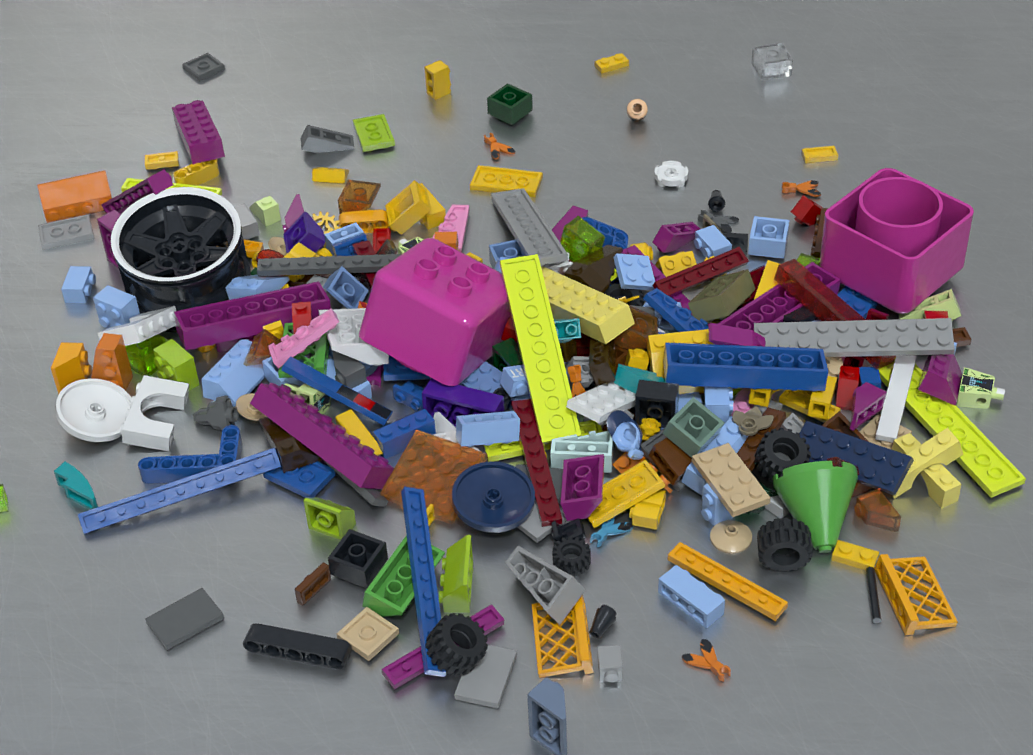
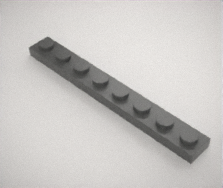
(322, 264)

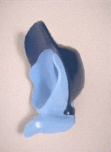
(625, 434)

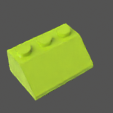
(457, 577)

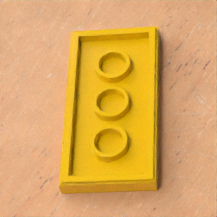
(504, 179)
(626, 491)

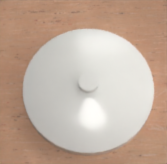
(92, 409)

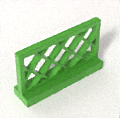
(319, 349)

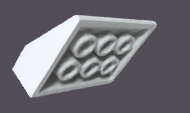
(346, 338)

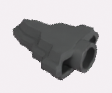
(217, 414)

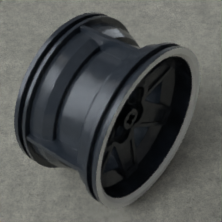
(170, 251)

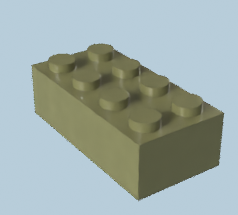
(722, 296)

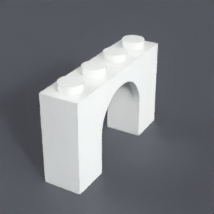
(144, 326)
(153, 393)

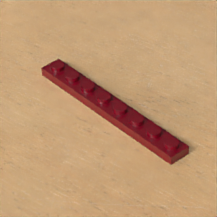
(537, 464)

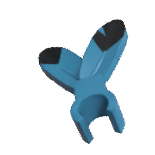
(609, 529)

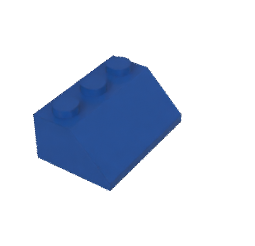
(396, 435)

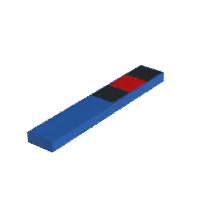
(337, 390)

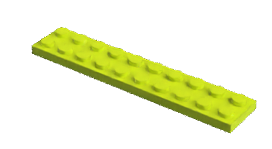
(539, 347)
(980, 457)

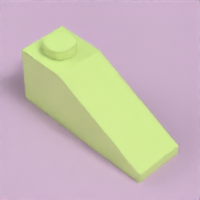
(941, 302)

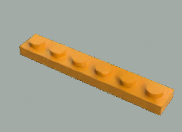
(728, 581)

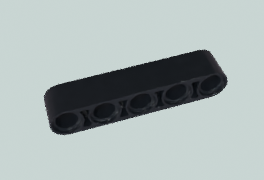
(297, 646)

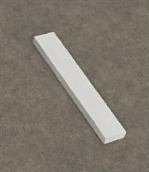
(896, 398)

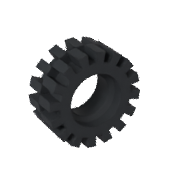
(571, 547)

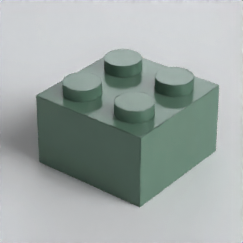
(693, 427)

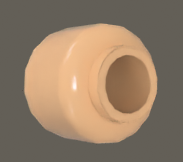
(637, 110)

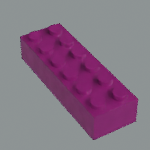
(198, 132)

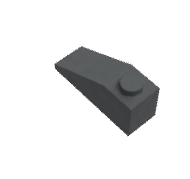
(324, 140)
(348, 370)

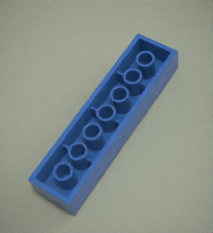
(745, 366)

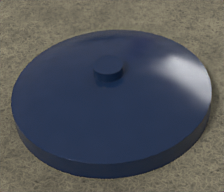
(493, 496)

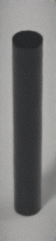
(873, 595)

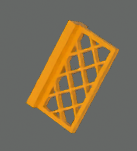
(899, 595)
(580, 636)

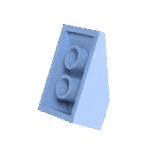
(254, 285)

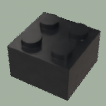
(656, 401)
(358, 558)

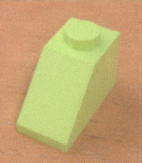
(266, 210)

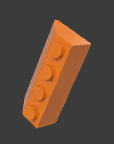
(74, 196)

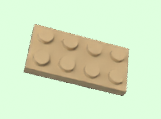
(730, 480)

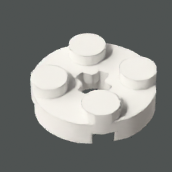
(677, 179)

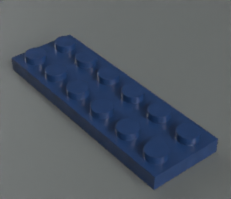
(877, 465)

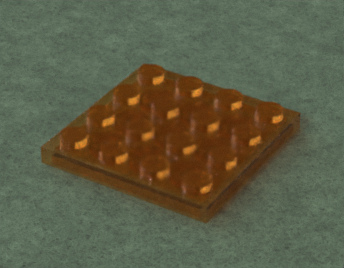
(432, 466)

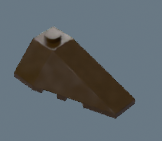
(595, 268)
(289, 450)

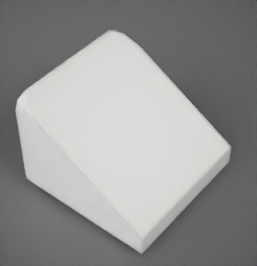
(777, 507)

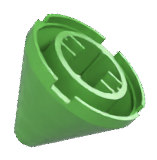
(818, 497)

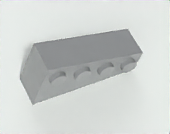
(548, 584)

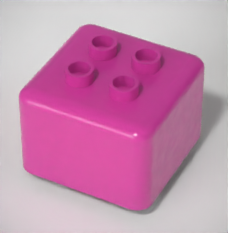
(895, 239)
(436, 311)

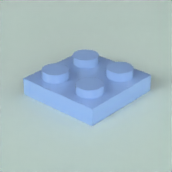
(634, 271)

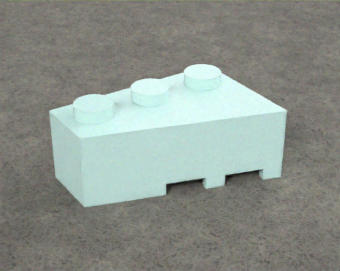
(582, 446)

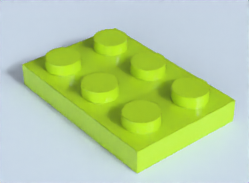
(373, 132)

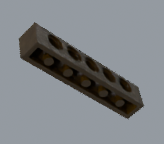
(602, 361)

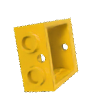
(415, 194)

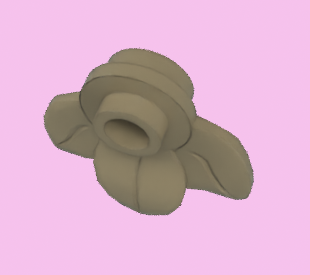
(752, 421)

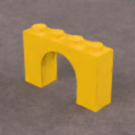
(819, 401)

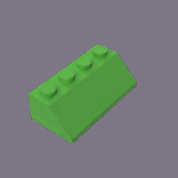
(393, 586)

